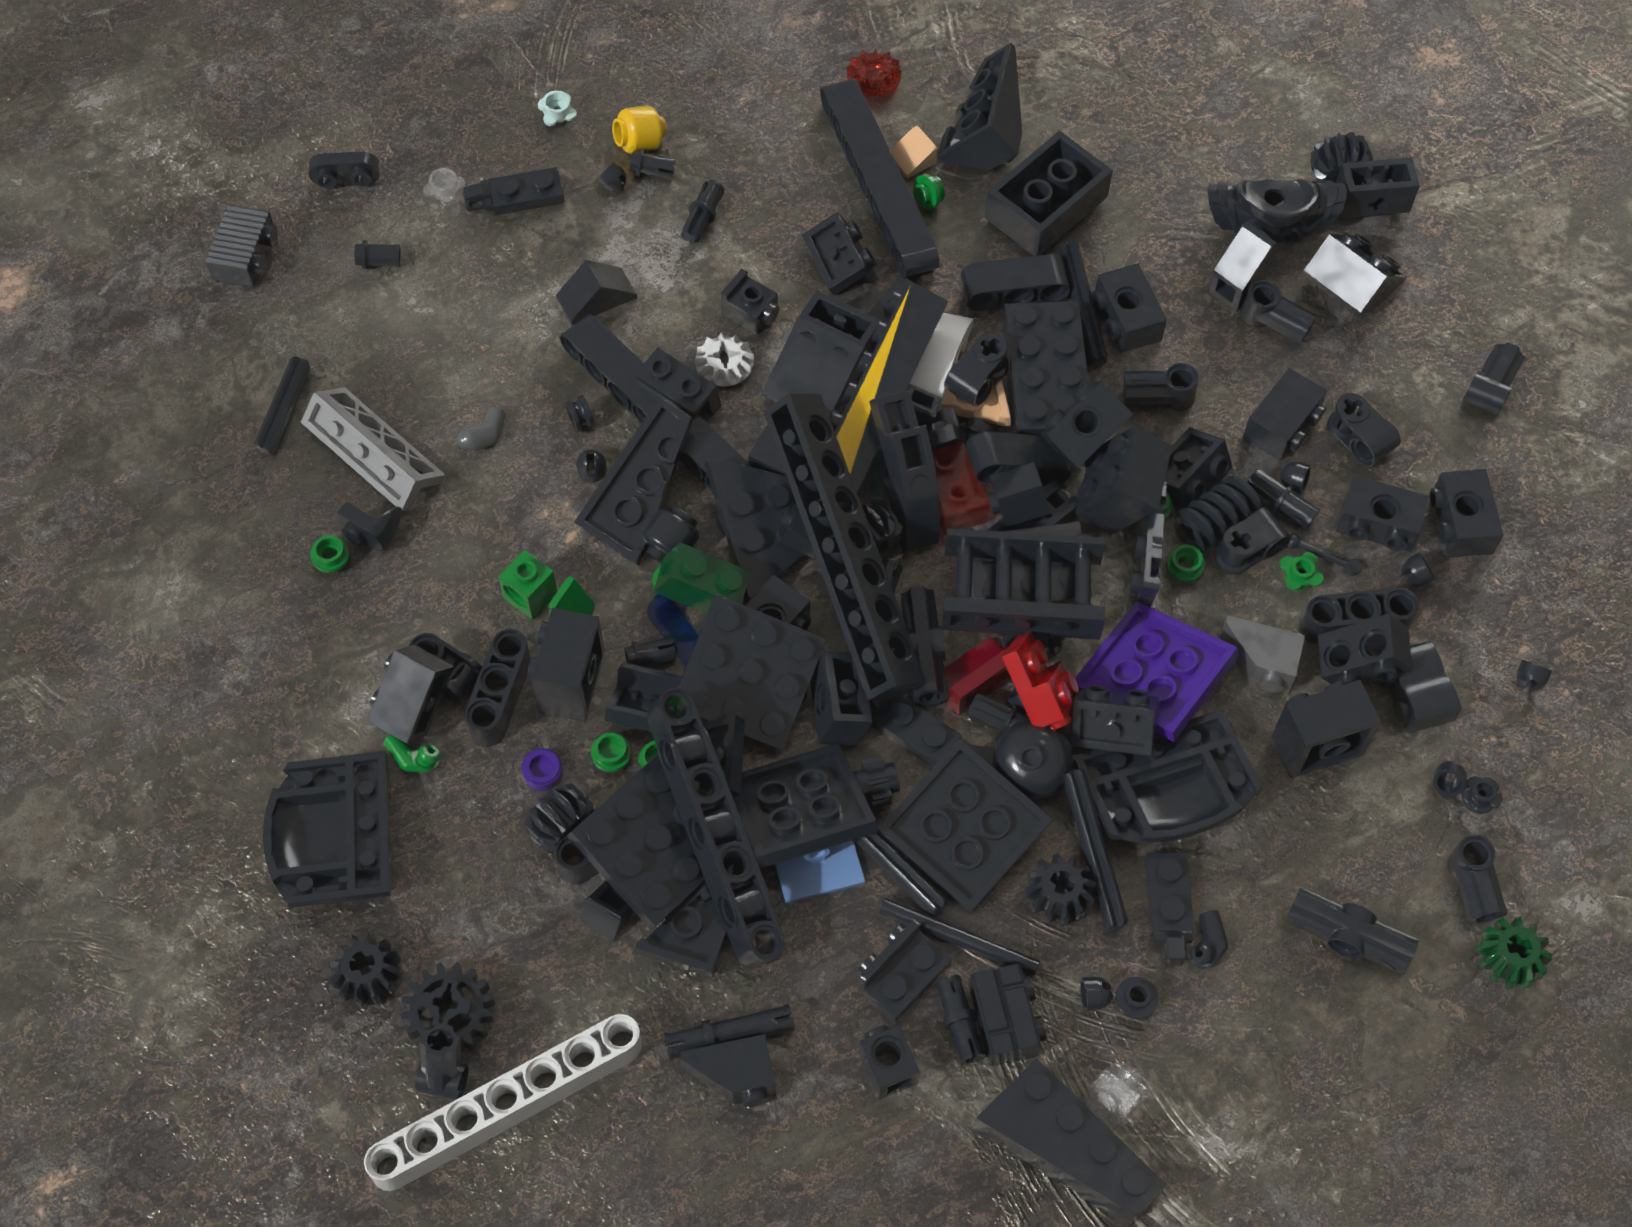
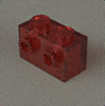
(960, 494)

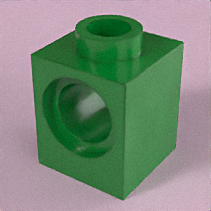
(528, 584)

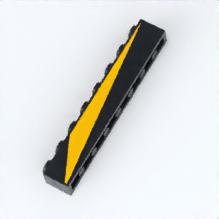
(884, 373)

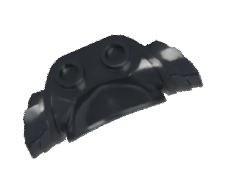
(1305, 207)

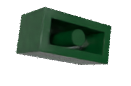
(696, 577)

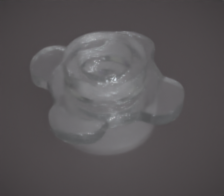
(444, 178)

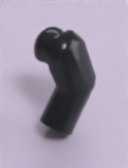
(1213, 944)

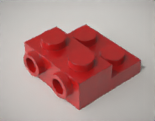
(1044, 690)

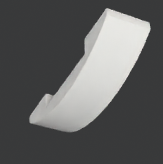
(942, 353)

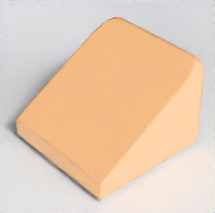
(914, 152)

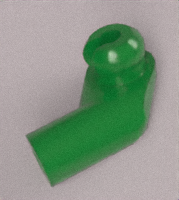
(412, 760)

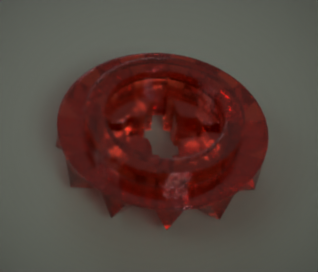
(876, 83)

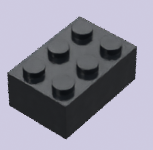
(1048, 193)

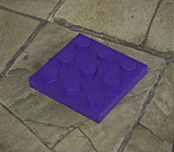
(1163, 658)

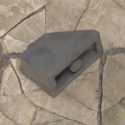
(1265, 653)

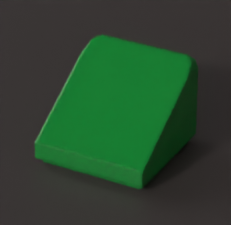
(572, 598)

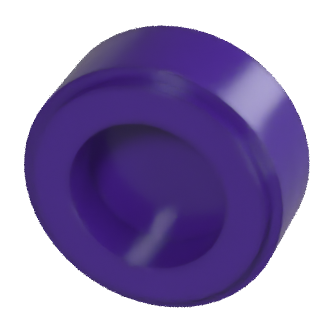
(542, 769)

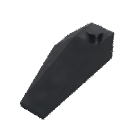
(989, 119)

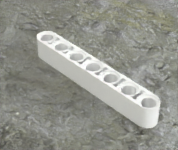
(494, 1121)

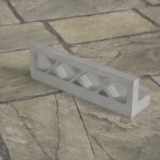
(369, 448)

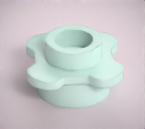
(556, 108)

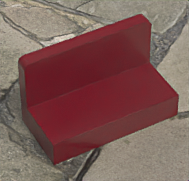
(975, 673)

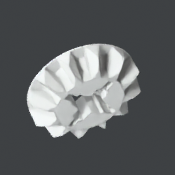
(710, 366)

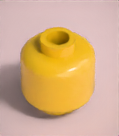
(639, 129)

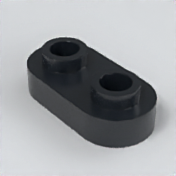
(344, 169)

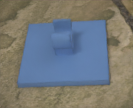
(820, 872)

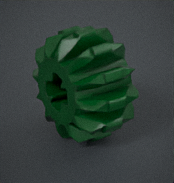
(1514, 953)

